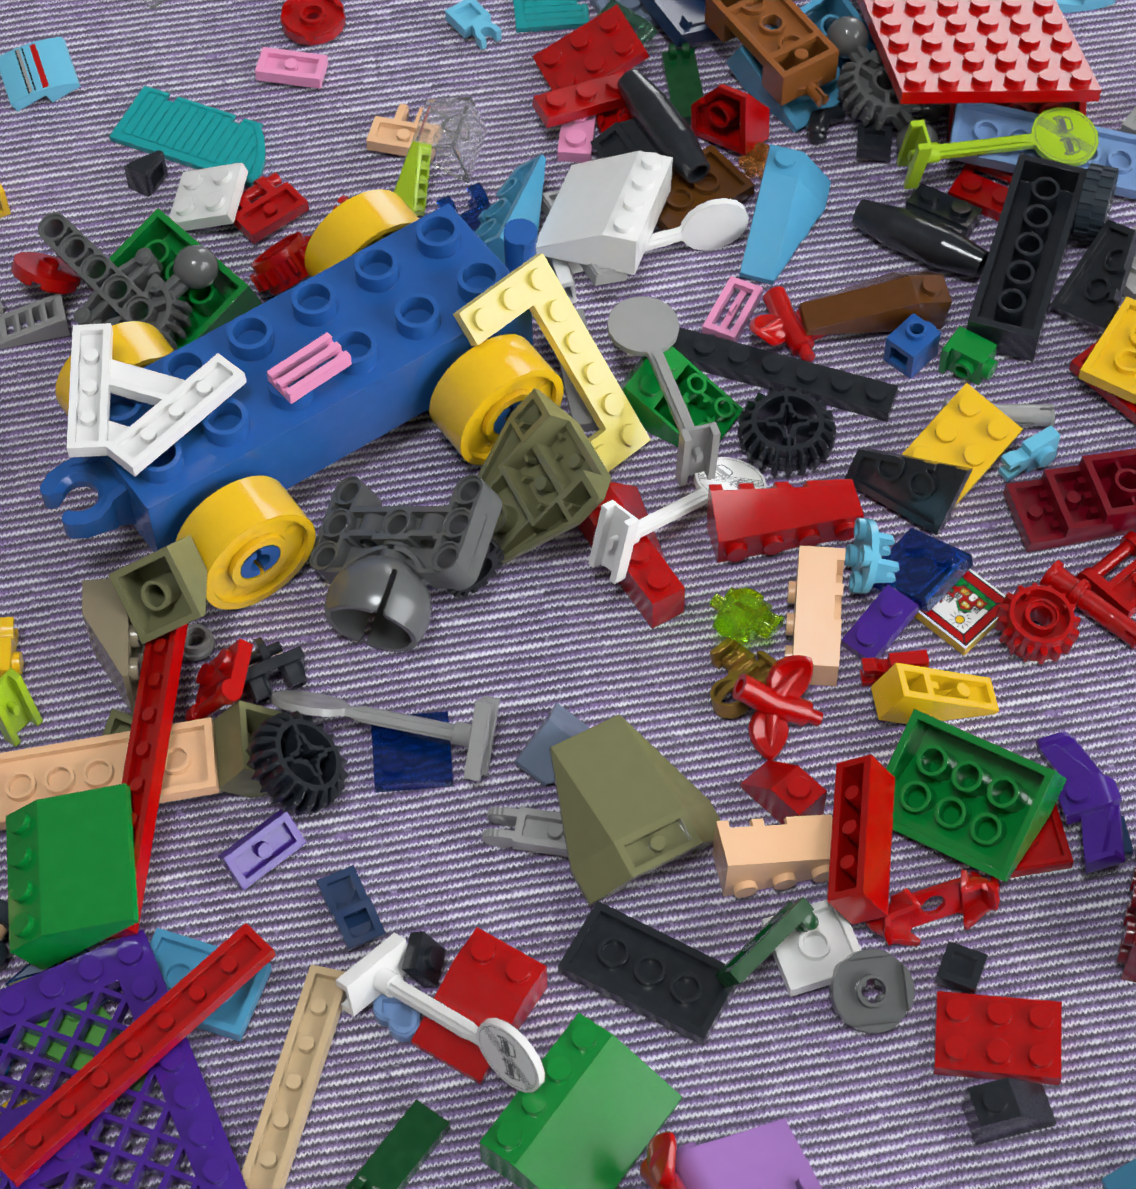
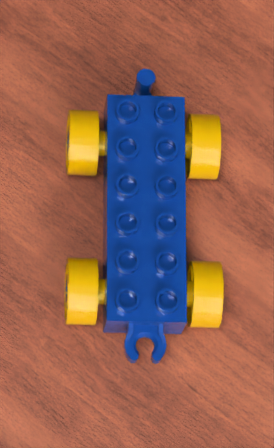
(389, 299)

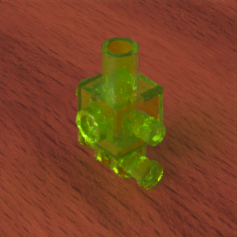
(744, 615)

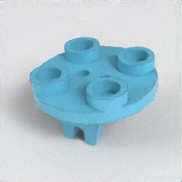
(866, 559)

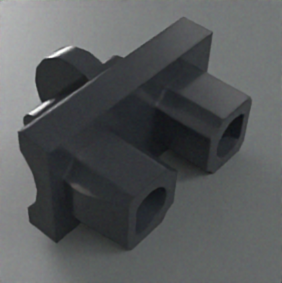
(287, 665)

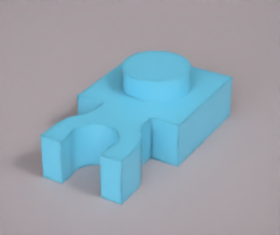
(472, 19)
(1034, 452)

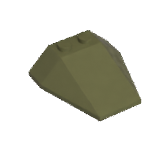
(543, 476)

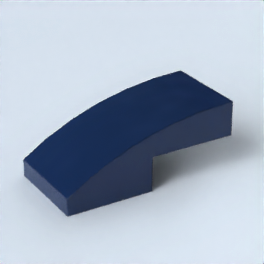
(350, 908)

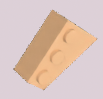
(817, 611)
(772, 854)

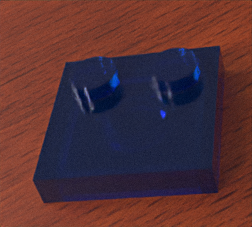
(926, 568)
(411, 759)

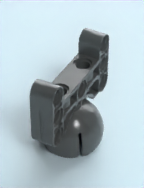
(390, 553)

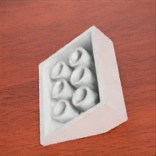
(607, 211)

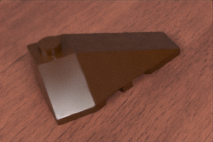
(878, 304)

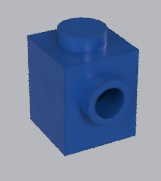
(912, 345)

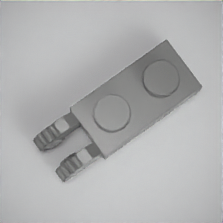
(534, 830)

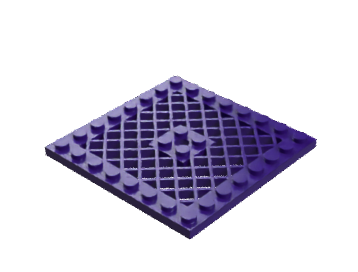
(93, 977)

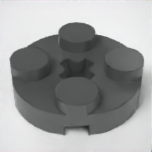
(852, 976)

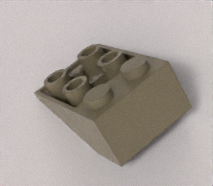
(112, 637)

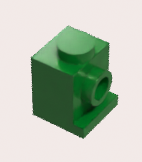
(969, 356)

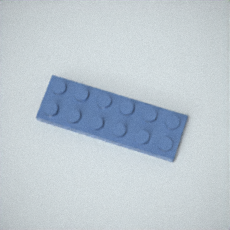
(989, 120)

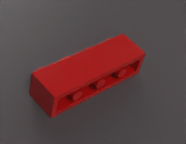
(861, 839)

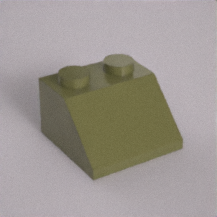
(163, 589)
(232, 739)

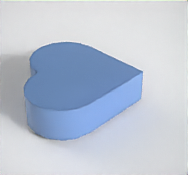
(398, 1016)

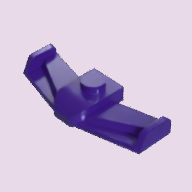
(1087, 798)

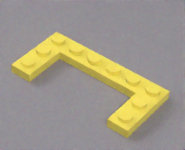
(539, 290)

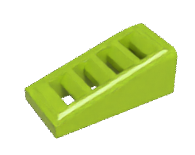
(414, 177)

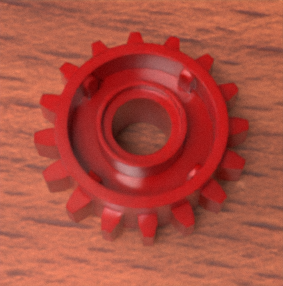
(281, 264)
(1039, 605)

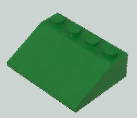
(210, 306)
(969, 795)
(70, 873)
(584, 1119)

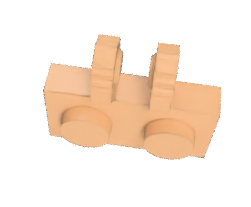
(394, 134)

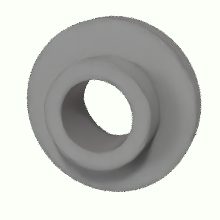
(200, 634)

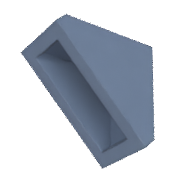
(555, 728)

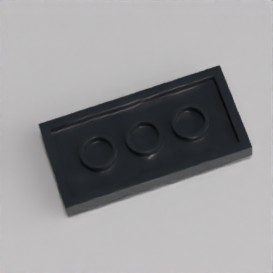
(647, 972)

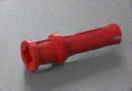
(1080, 594)

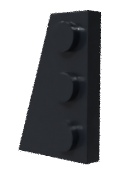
(1099, 279)
(910, 485)

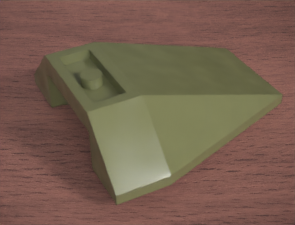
(624, 808)

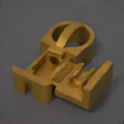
(737, 661)

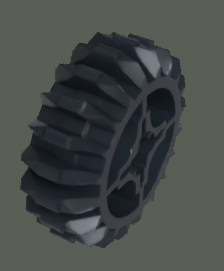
(766, 440)
(297, 763)

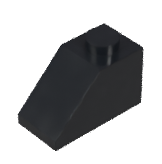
(1006, 1109)

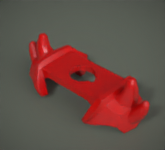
(964, 895)

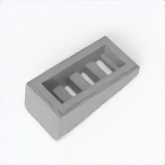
(54, 327)

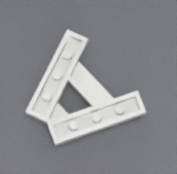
(176, 401)

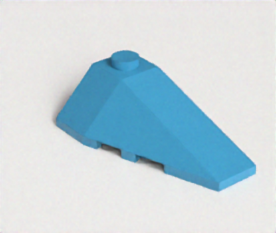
(517, 198)

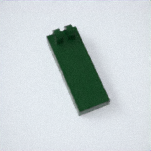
(682, 78)
(766, 940)
(402, 1150)

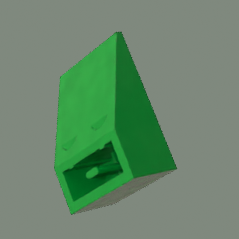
(701, 396)

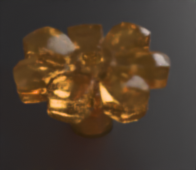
(754, 161)

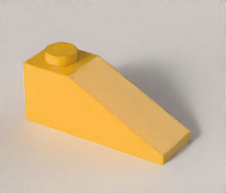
(933, 692)

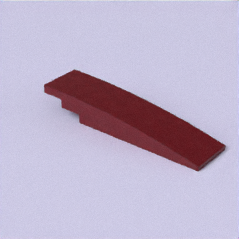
(1076, 501)

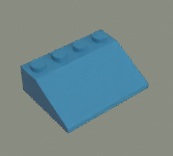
(796, 112)

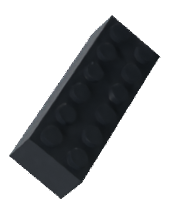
(1026, 255)

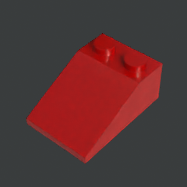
(482, 984)

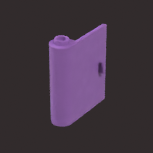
(747, 1160)

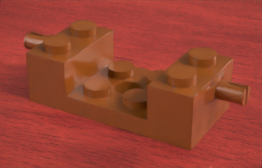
(793, 57)

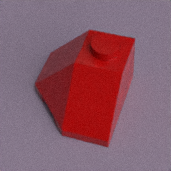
(731, 119)

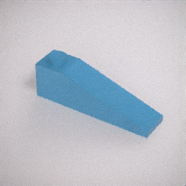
(787, 206)

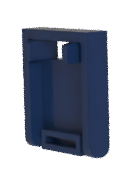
(681, 20)

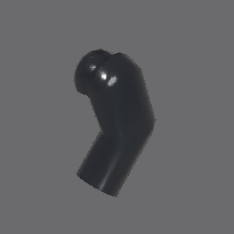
(820, 120)

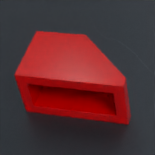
(785, 790)

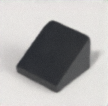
(146, 173)

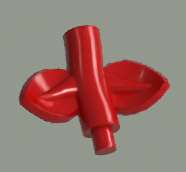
(783, 325)
(778, 703)
(659, 1166)

